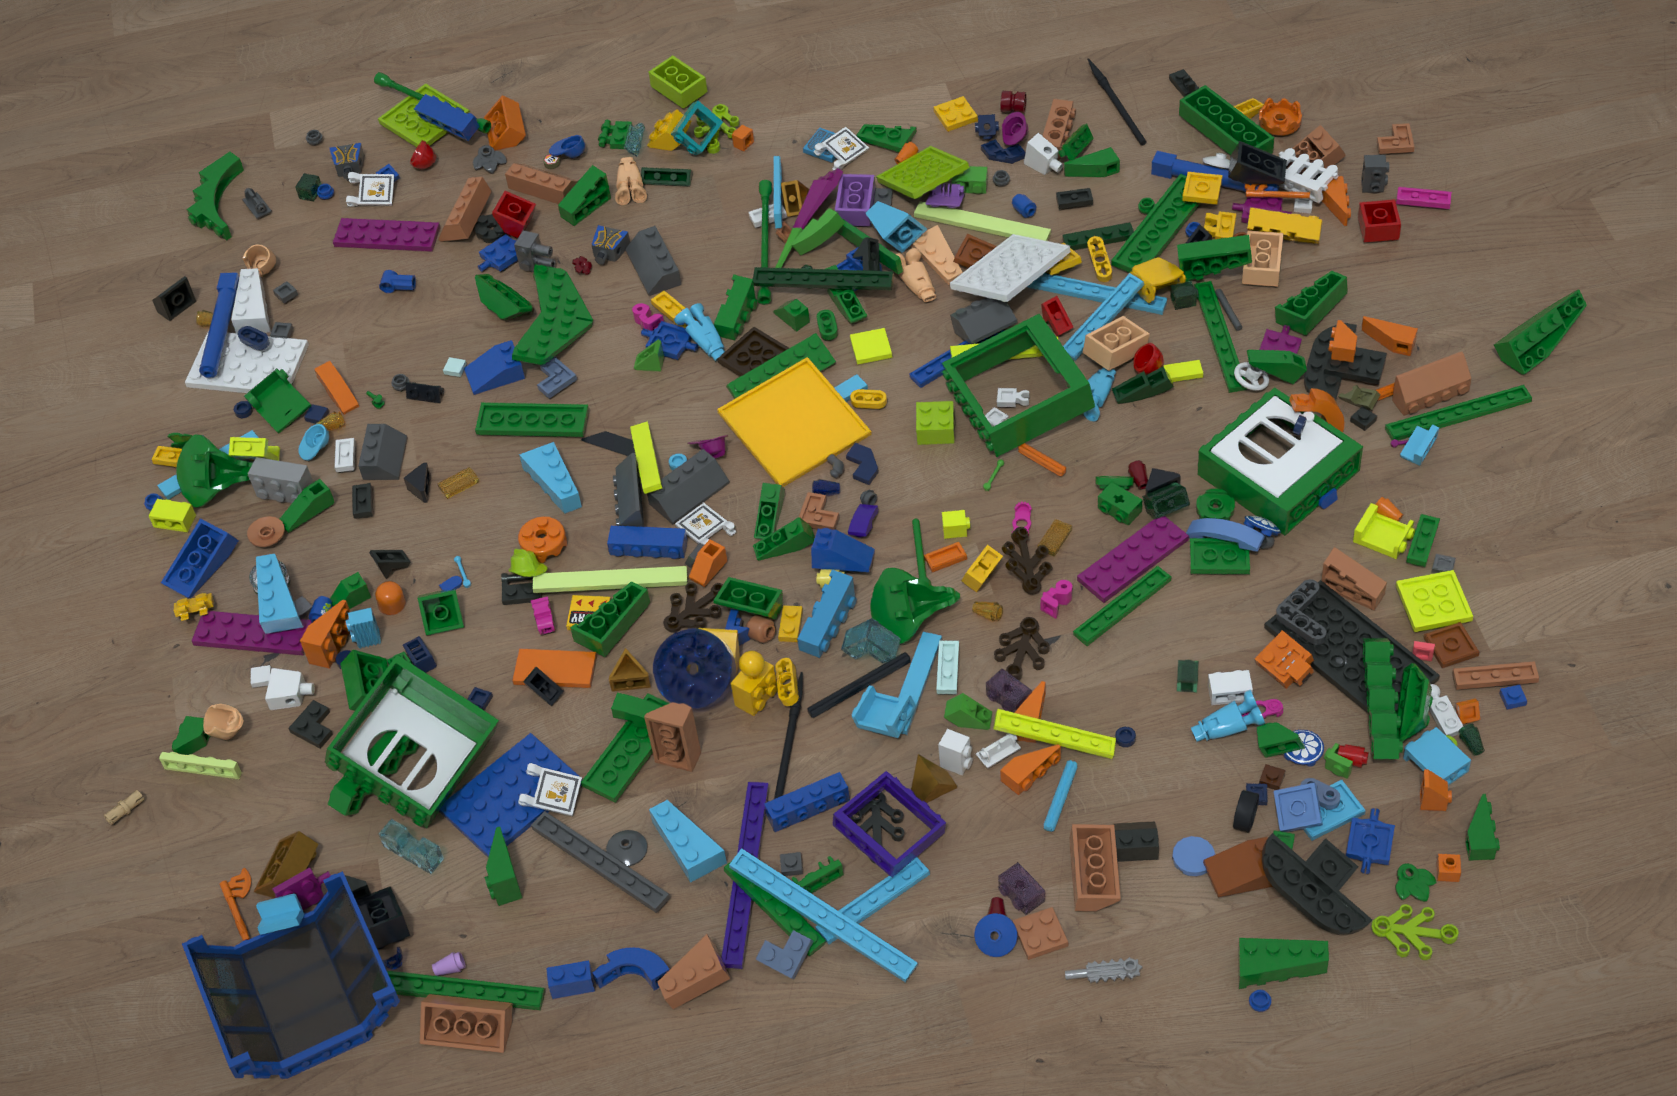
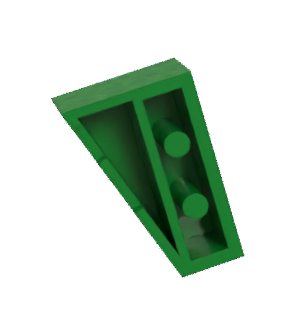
(585, 196)

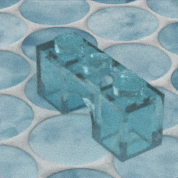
(420, 853)

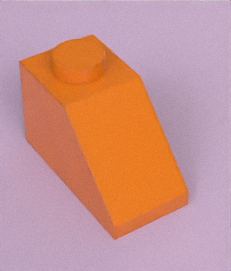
(1434, 792)

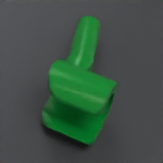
(377, 400)

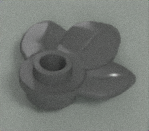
(488, 160)

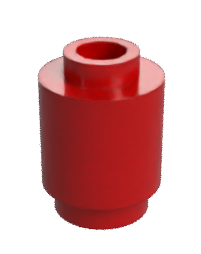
(1354, 753)

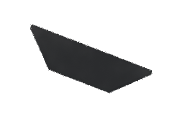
(611, 442)

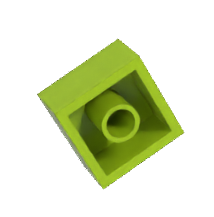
(935, 422)

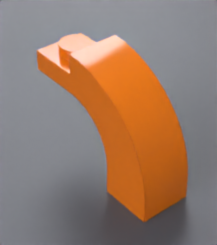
(1319, 402)

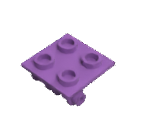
(951, 199)

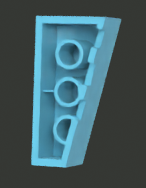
(551, 474)
(275, 600)
(687, 842)

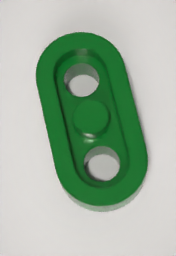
(827, 324)
(1122, 481)

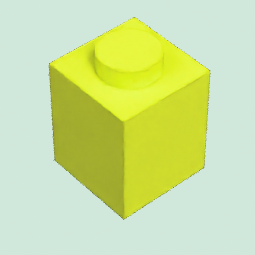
(955, 524)

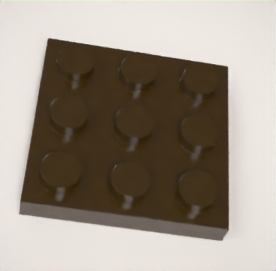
(750, 352)

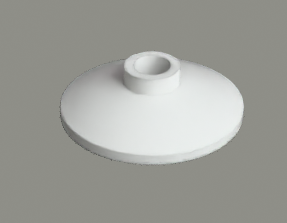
(1218, 160)

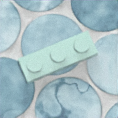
(947, 667)

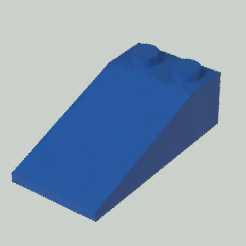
(199, 558)

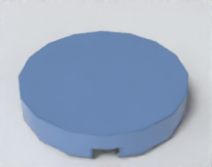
(1190, 854)

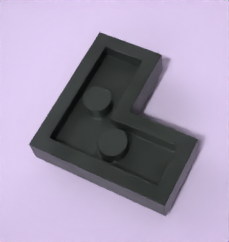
(308, 725)

